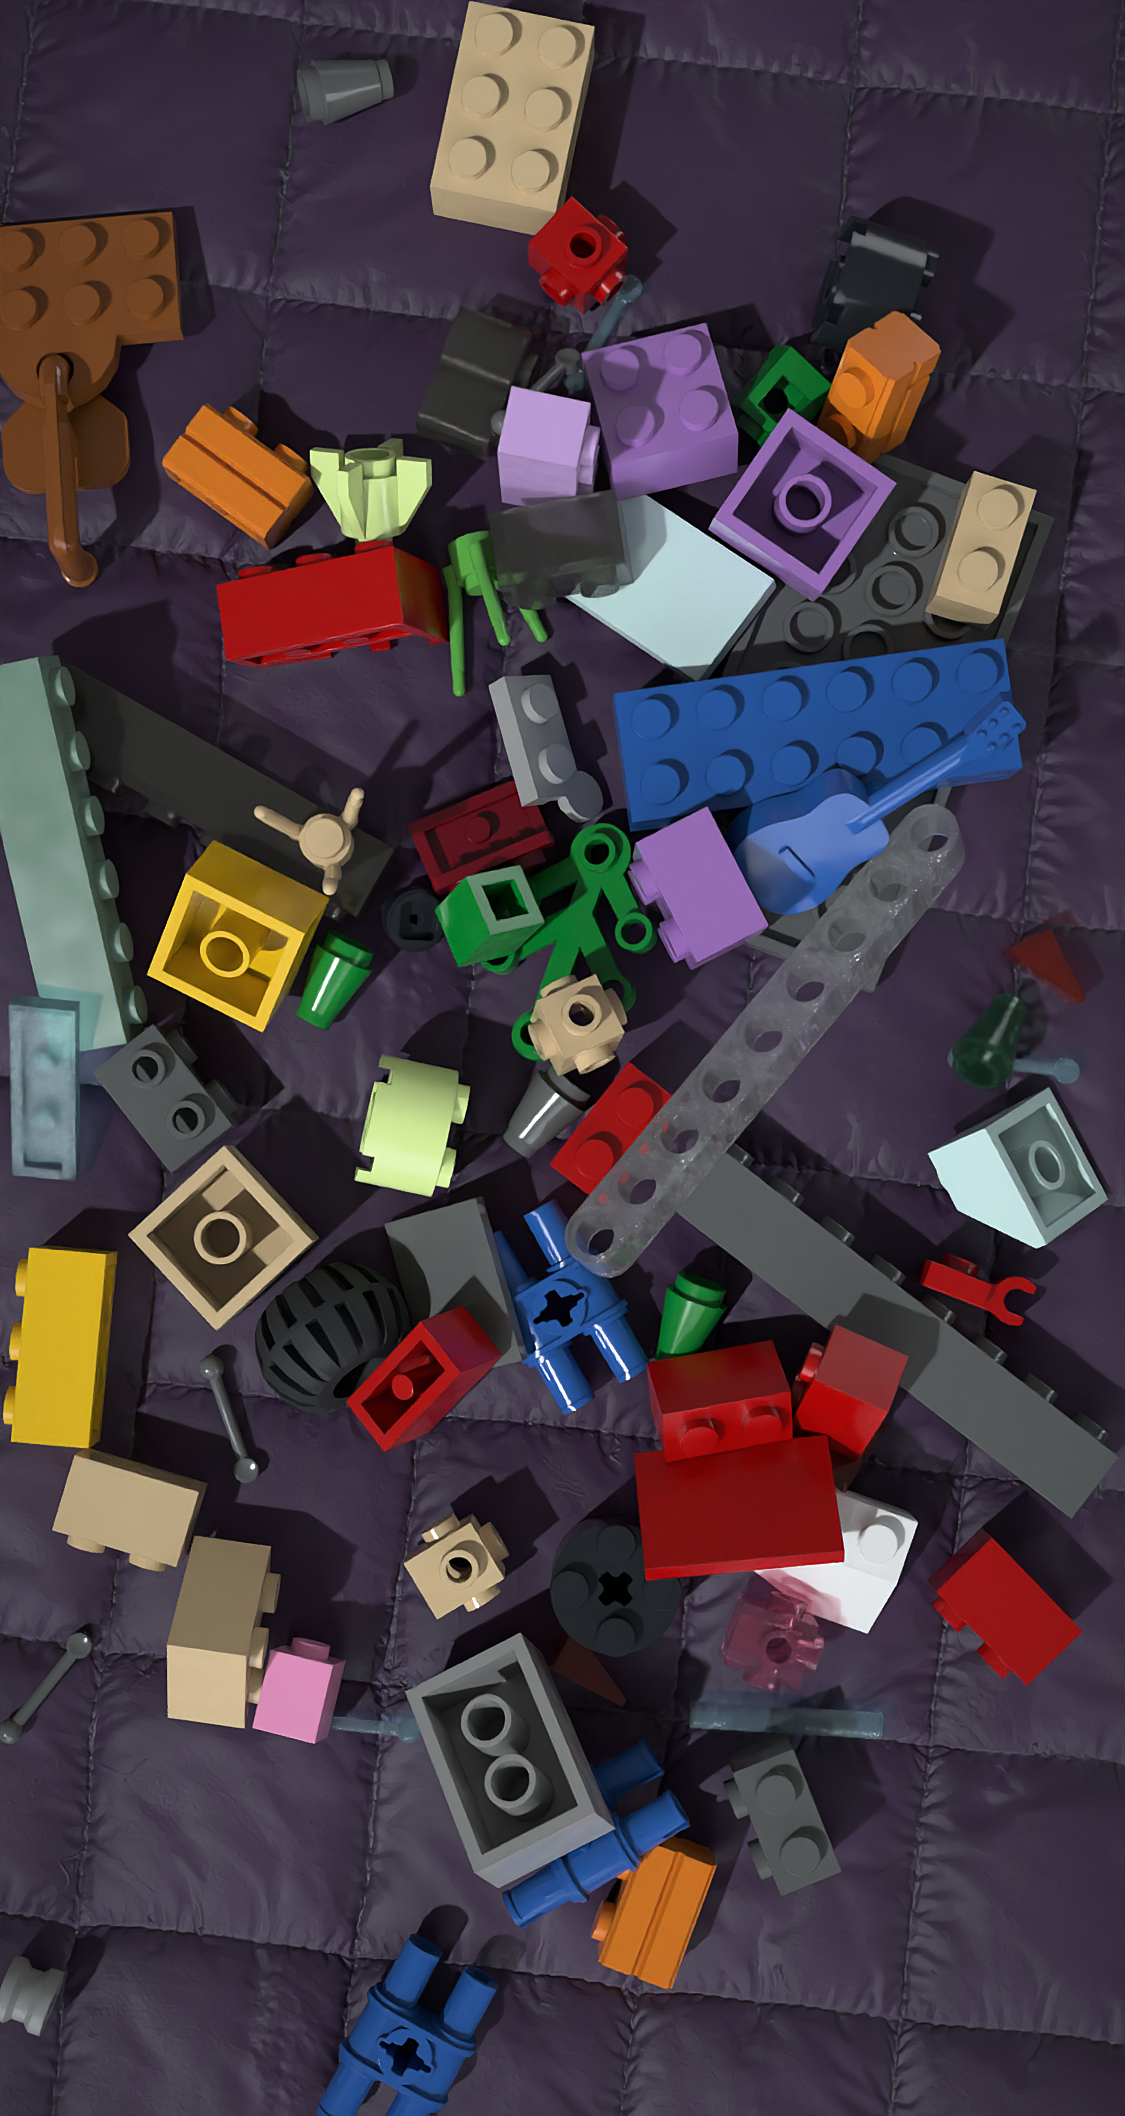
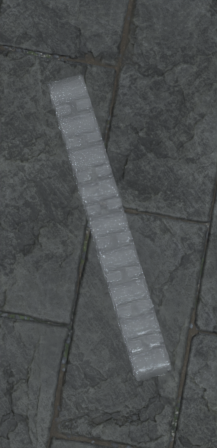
(764, 1072)

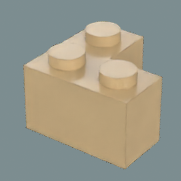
(216, 1632)

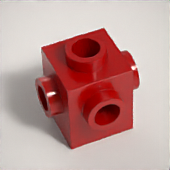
(579, 257)

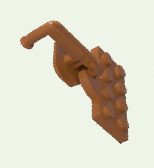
(73, 301)

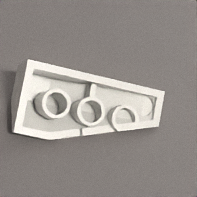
(875, 1551)

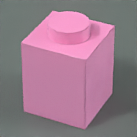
(299, 1691)

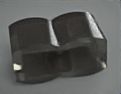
(475, 381)

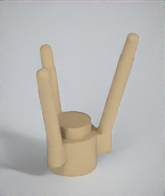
(323, 838)

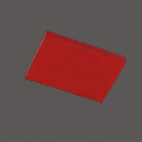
(739, 1509)

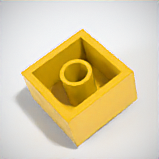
(237, 935)

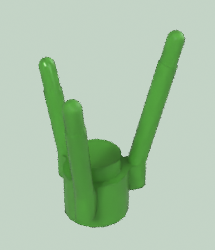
(475, 570)

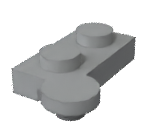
(540, 747)

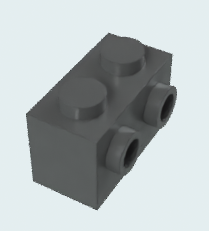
(168, 1097)
(788, 1826)

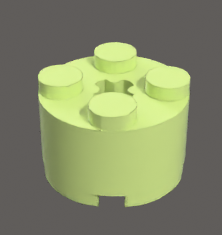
(411, 1125)

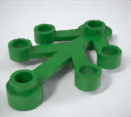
(576, 926)

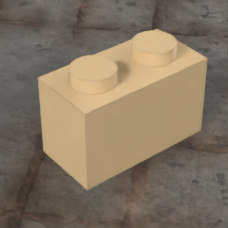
(980, 550)
(129, 1509)

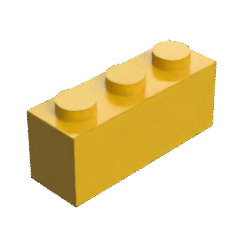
(61, 1346)

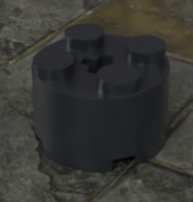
(871, 281)
(612, 1620)

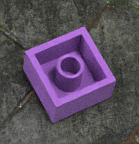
(661, 412)
(801, 505)
(696, 890)

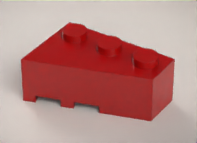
(331, 606)

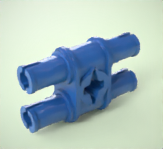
(594, 1313)
(610, 1855)
(395, 2016)

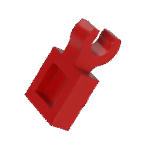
(959, 1280)

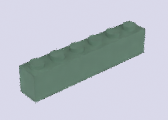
(58, 857)

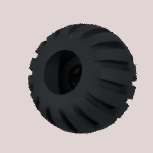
(329, 1334)

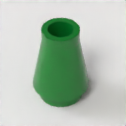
(334, 976)
(689, 1315)

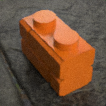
(879, 386)
(239, 474)
(655, 1912)

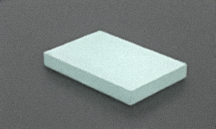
(686, 593)

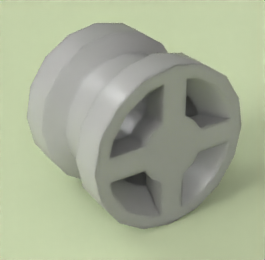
(29, 1994)

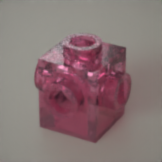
(755, 1624)

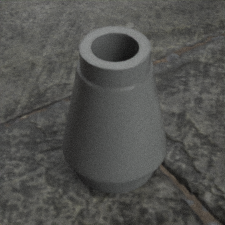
(342, 87)
(545, 1110)

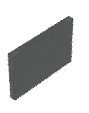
(453, 1262)

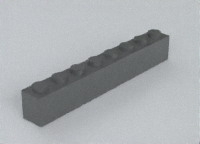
(944, 1369)

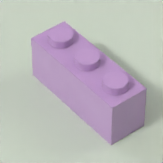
(546, 448)

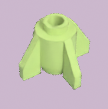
(373, 489)

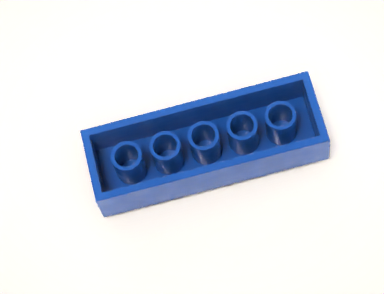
(779, 729)

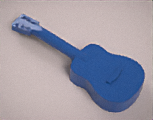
(807, 841)

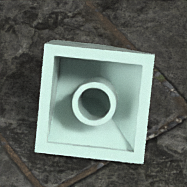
(1021, 1172)

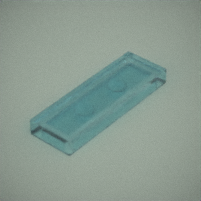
(45, 1087)

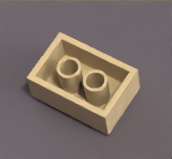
(512, 118)

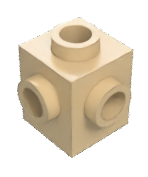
(574, 1045)
(451, 1586)

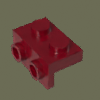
(481, 837)

